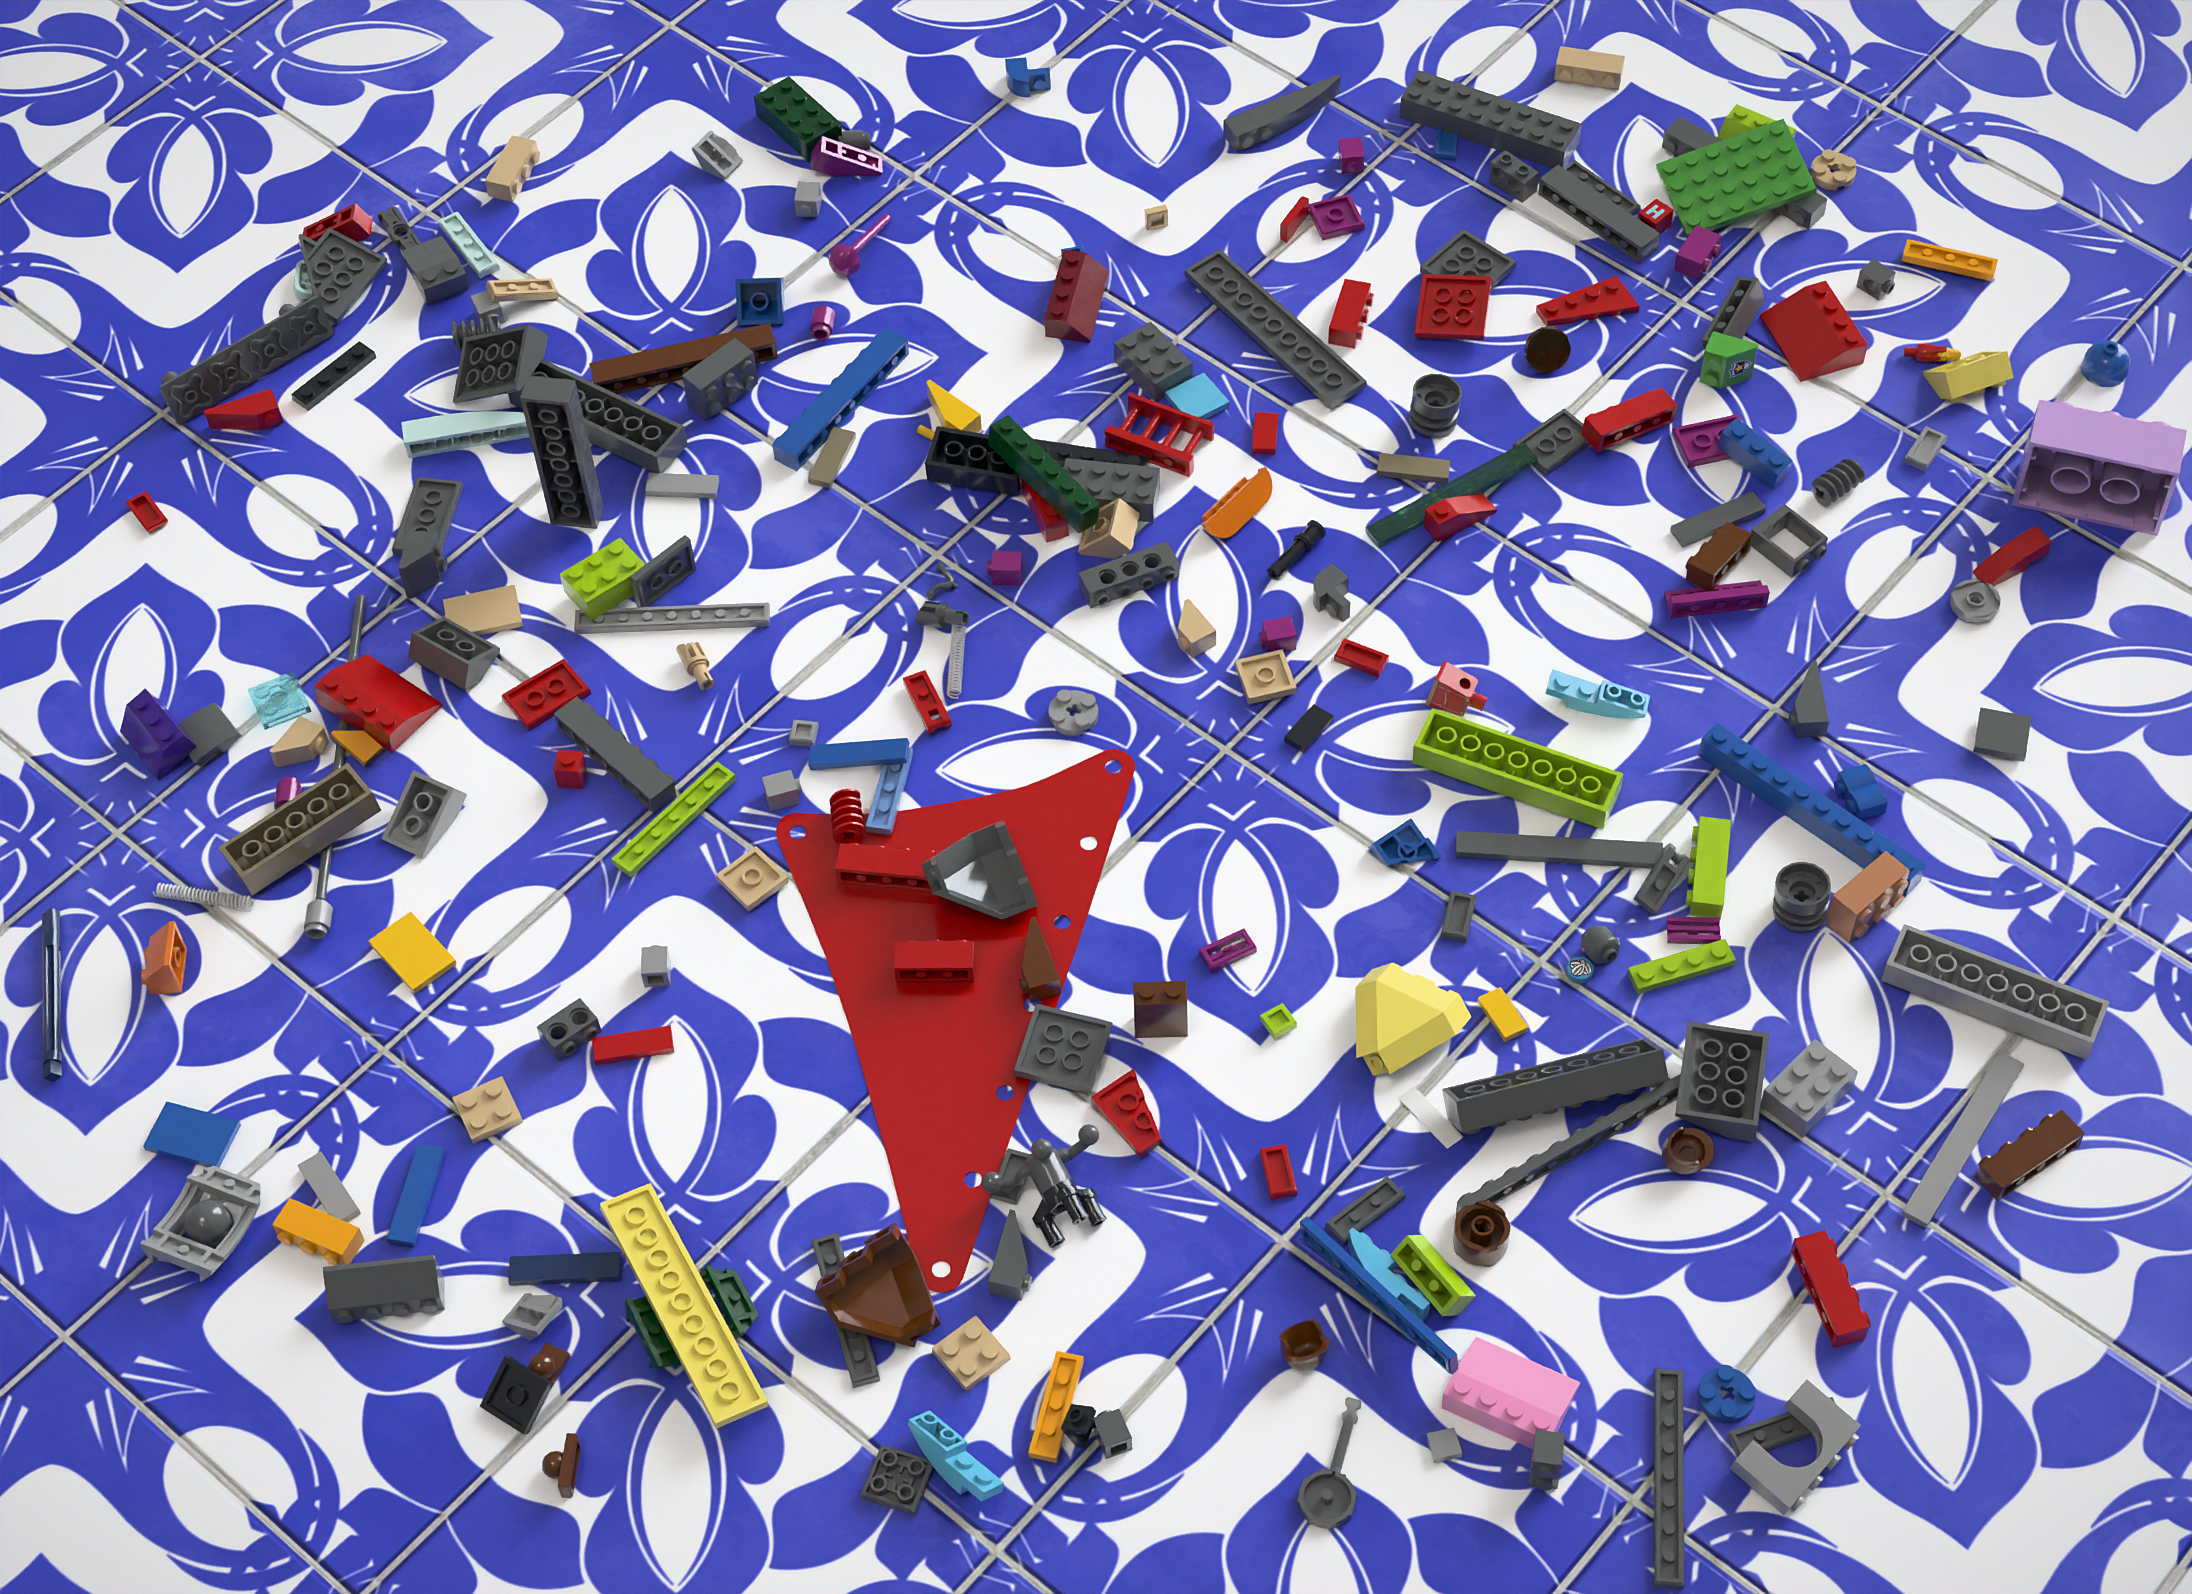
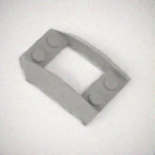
(170, 1246)

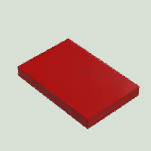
(544, 694)

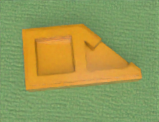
(358, 744)

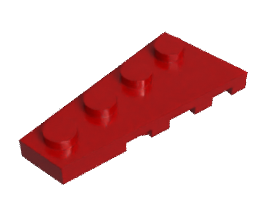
(1588, 303)

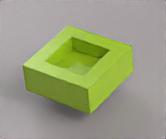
(1278, 1021)

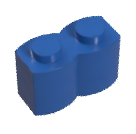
(1860, 792)

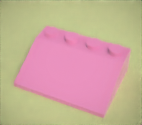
(1508, 1393)

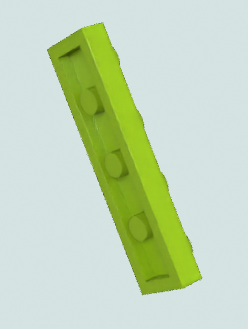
(1681, 966)

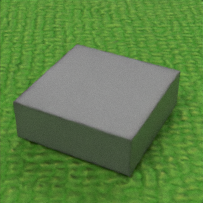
(803, 733)
(1444, 1445)

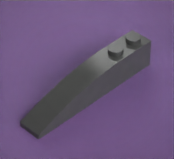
(1279, 114)

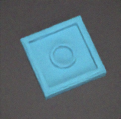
(1198, 397)

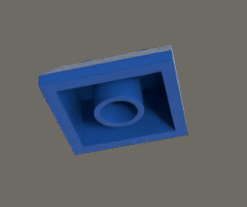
(760, 300)

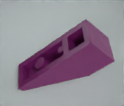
(844, 160)

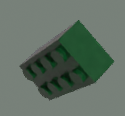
(796, 116)

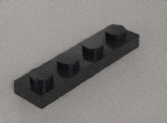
(333, 376)

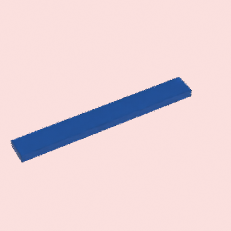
(1379, 1296)

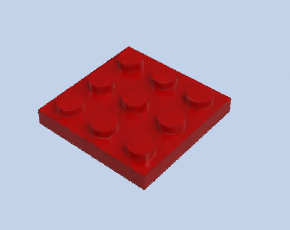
(1453, 307)

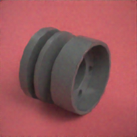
(1435, 405)
(1801, 896)

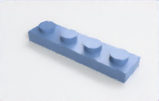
(888, 797)

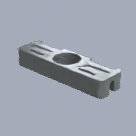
(396, 223)

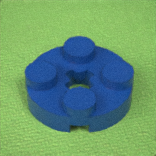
(1726, 1379)

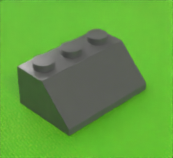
(452, 652)

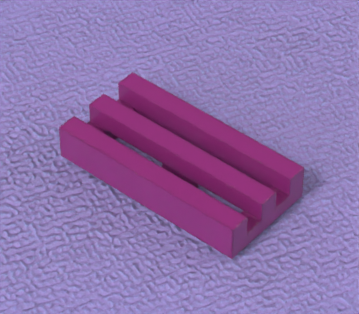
(1692, 926)
(1230, 953)

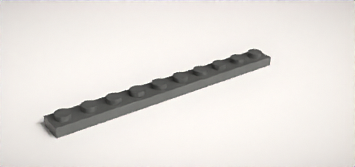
(1577, 1144)

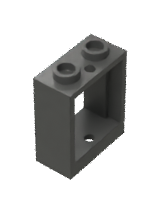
(1798, 526)

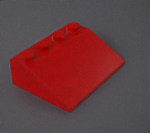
(1815, 332)
(375, 700)

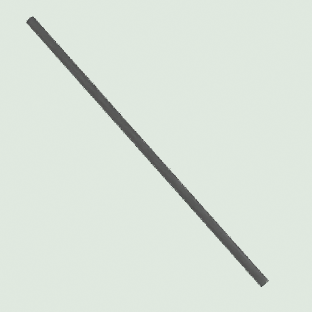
(326, 855)

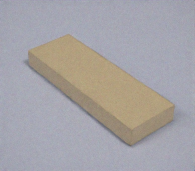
(522, 289)

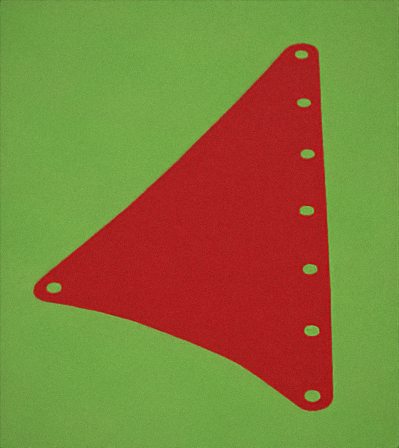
(947, 1047)

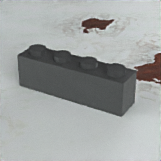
(1737, 309)

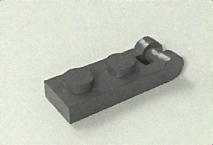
(1661, 879)

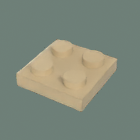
(1265, 676)
(752, 878)
(487, 1109)
(971, 1353)

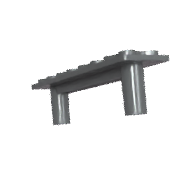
(246, 359)

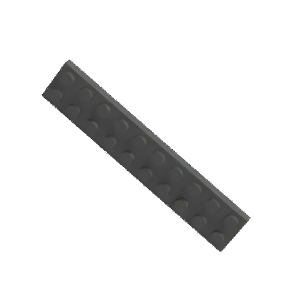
(1275, 329)

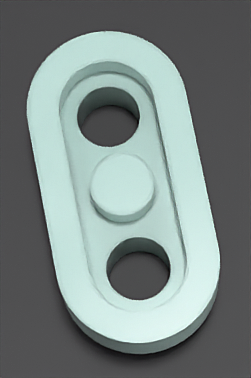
(301, 282)

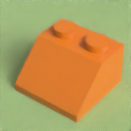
(165, 961)

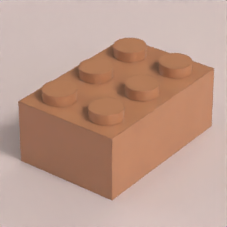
(1867, 897)

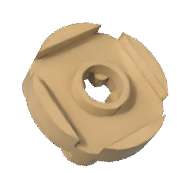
(1831, 160)

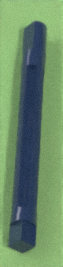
(51, 995)

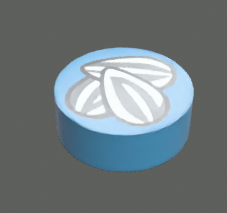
(1580, 970)

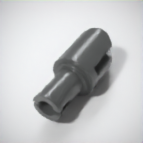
(940, 615)

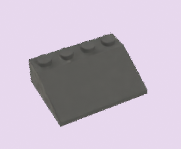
(498, 362)
(1722, 1079)

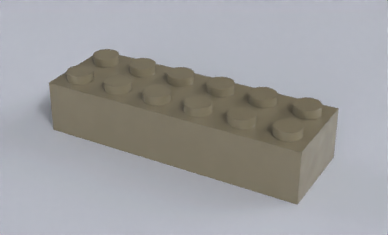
(299, 829)

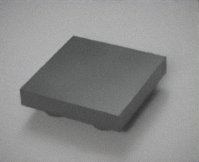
(2002, 734)
(897, 1480)

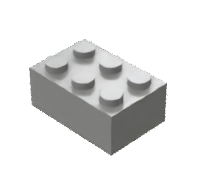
(1808, 1088)

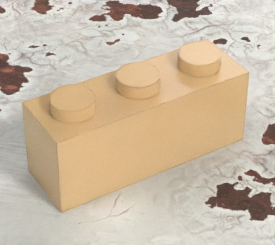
(1589, 68)
(512, 168)

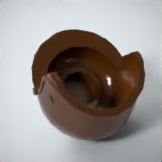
(1687, 1150)
(1304, 1345)

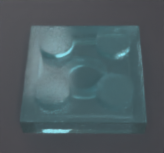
(279, 700)

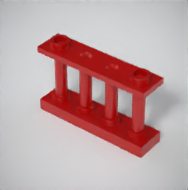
(1159, 453)

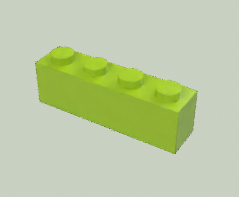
(1710, 867)

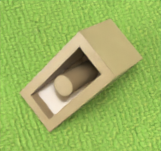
(1195, 631)
(299, 743)

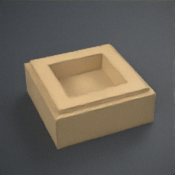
(1156, 217)

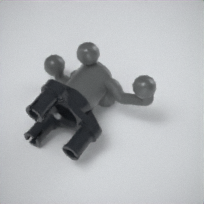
(1054, 1185)

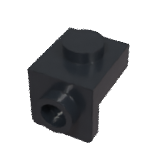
(1078, 1424)

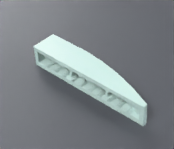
(461, 431)

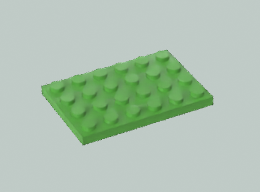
(1736, 178)

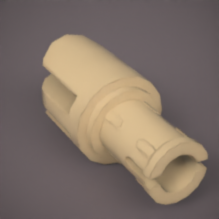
(696, 663)

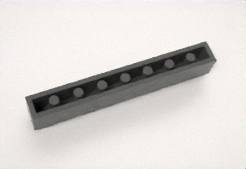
(1686, 137)

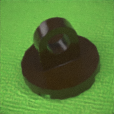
(1547, 349)

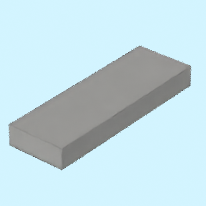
(682, 485)
(328, 1188)

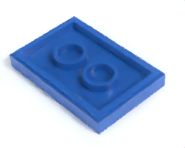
(192, 1135)

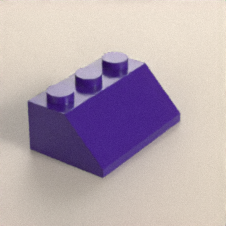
(155, 733)

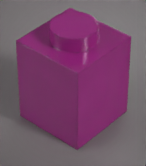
(1351, 155)
(1006, 568)
(1278, 635)

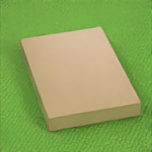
(485, 610)

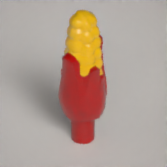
(1932, 353)

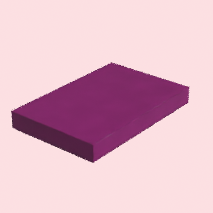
(1699, 441)

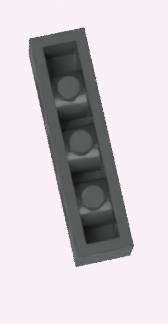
(1128, 574)

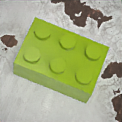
(602, 579)

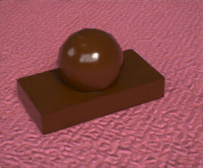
(549, 1362)
(564, 1465)

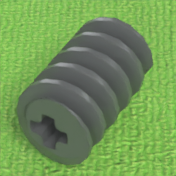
(464, 331)
(1837, 481)

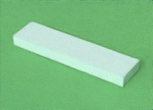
(468, 245)

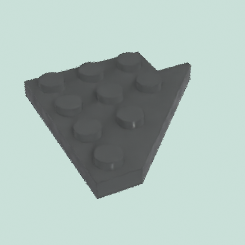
(339, 270)

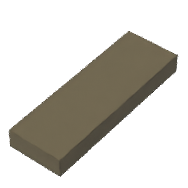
(831, 457)
(1413, 468)

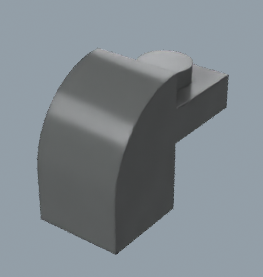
(1329, 592)

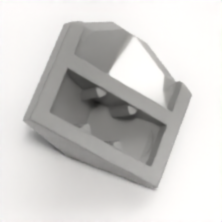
(716, 155)
(532, 1314)

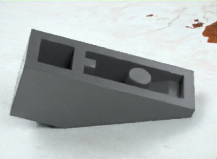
(1810, 710)
(1010, 1268)

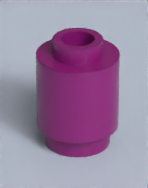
(822, 322)
(286, 790)

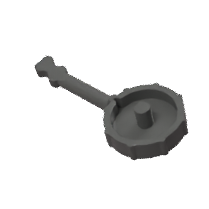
(1328, 1495)

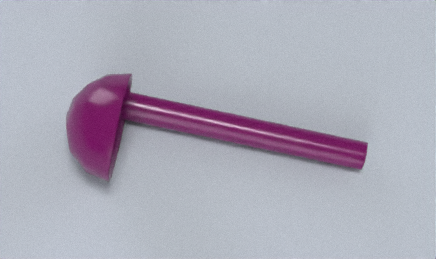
(844, 259)

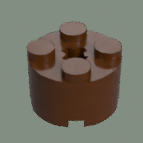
(1481, 1233)

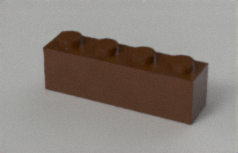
(2029, 1154)

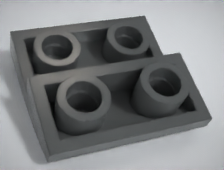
(210, 732)

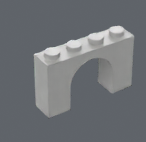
(1784, 1484)

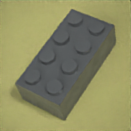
(1109, 481)

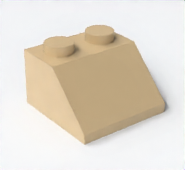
(1112, 533)

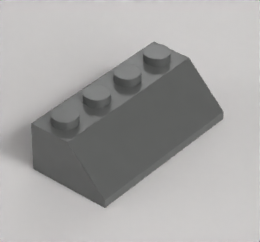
(384, 1288)

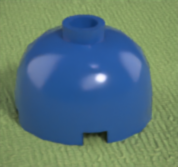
(2106, 363)

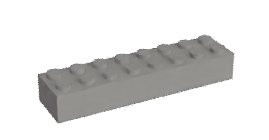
(1995, 991)

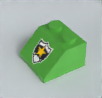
(1727, 361)

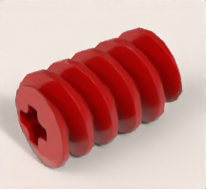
(846, 816)

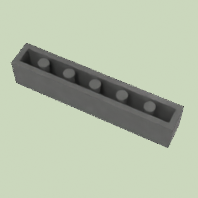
(1598, 214)
(616, 754)

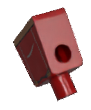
(1454, 691)

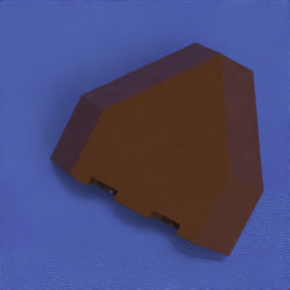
(881, 1291)

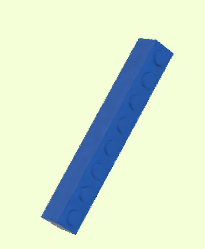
(840, 399)

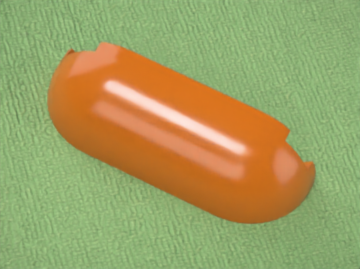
(1238, 505)

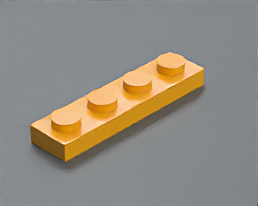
(1949, 260)
(1055, 1405)

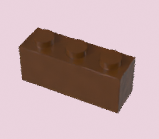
(1718, 556)

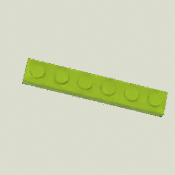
(673, 819)

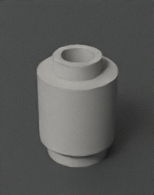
(318, 919)

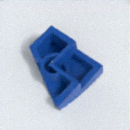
(1404, 845)

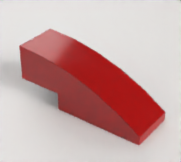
(2013, 557)

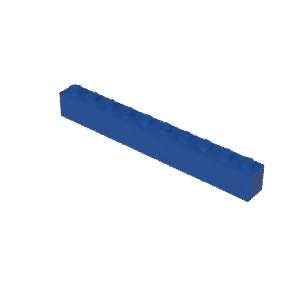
(1802, 803)

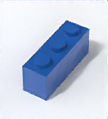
(1754, 453)

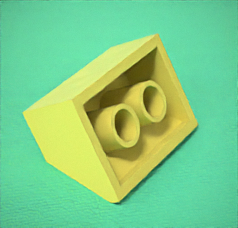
(1970, 374)

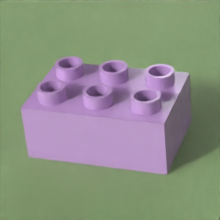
(2099, 467)

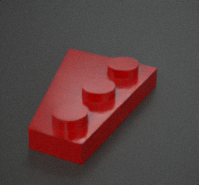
(1127, 1112)

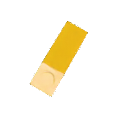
(952, 411)

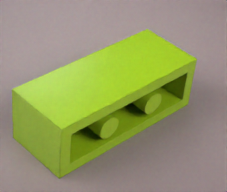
(1432, 1275)

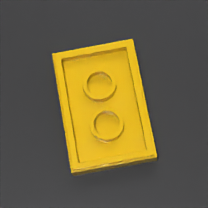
(412, 952)

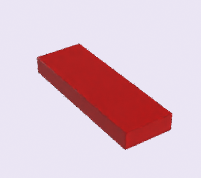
(633, 1045)

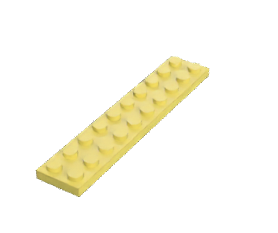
(683, 1306)

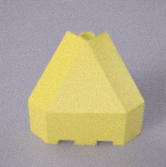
(1403, 1017)

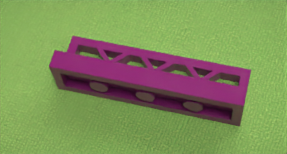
(1719, 600)

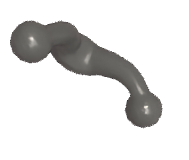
(944, 585)

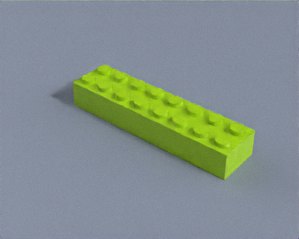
(1517, 768)

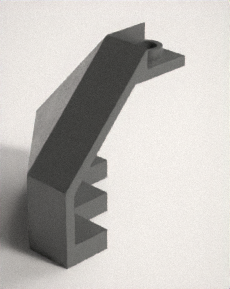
(982, 873)

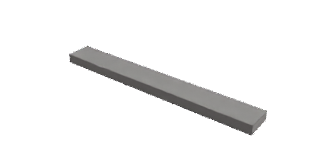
(675, 618)
(1962, 1139)

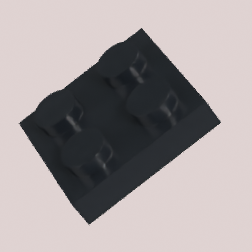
(516, 1395)

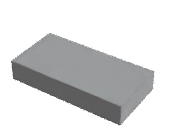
(1925, 449)

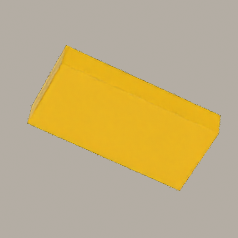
(1502, 1014)

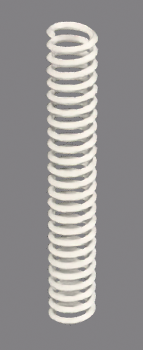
(955, 639)
(222, 898)

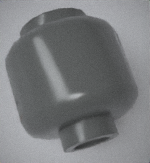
(1600, 945)

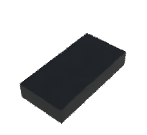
(1309, 728)

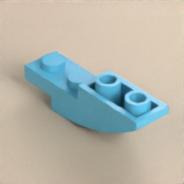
(1603, 699)
(1381, 1267)
(949, 1457)

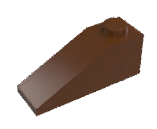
(1038, 970)

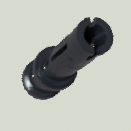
(1302, 543)

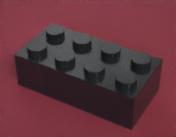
(969, 462)

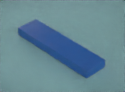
(858, 754)
(416, 1195)

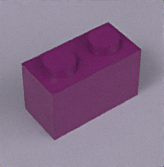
(1698, 252)

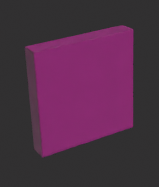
(1336, 217)

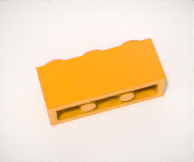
(318, 1233)

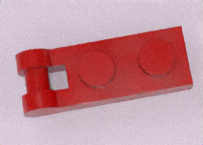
(926, 701)

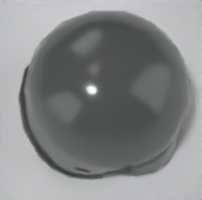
(208, 1223)

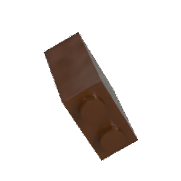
(1160, 1009)

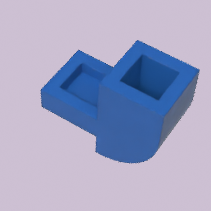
(1023, 80)

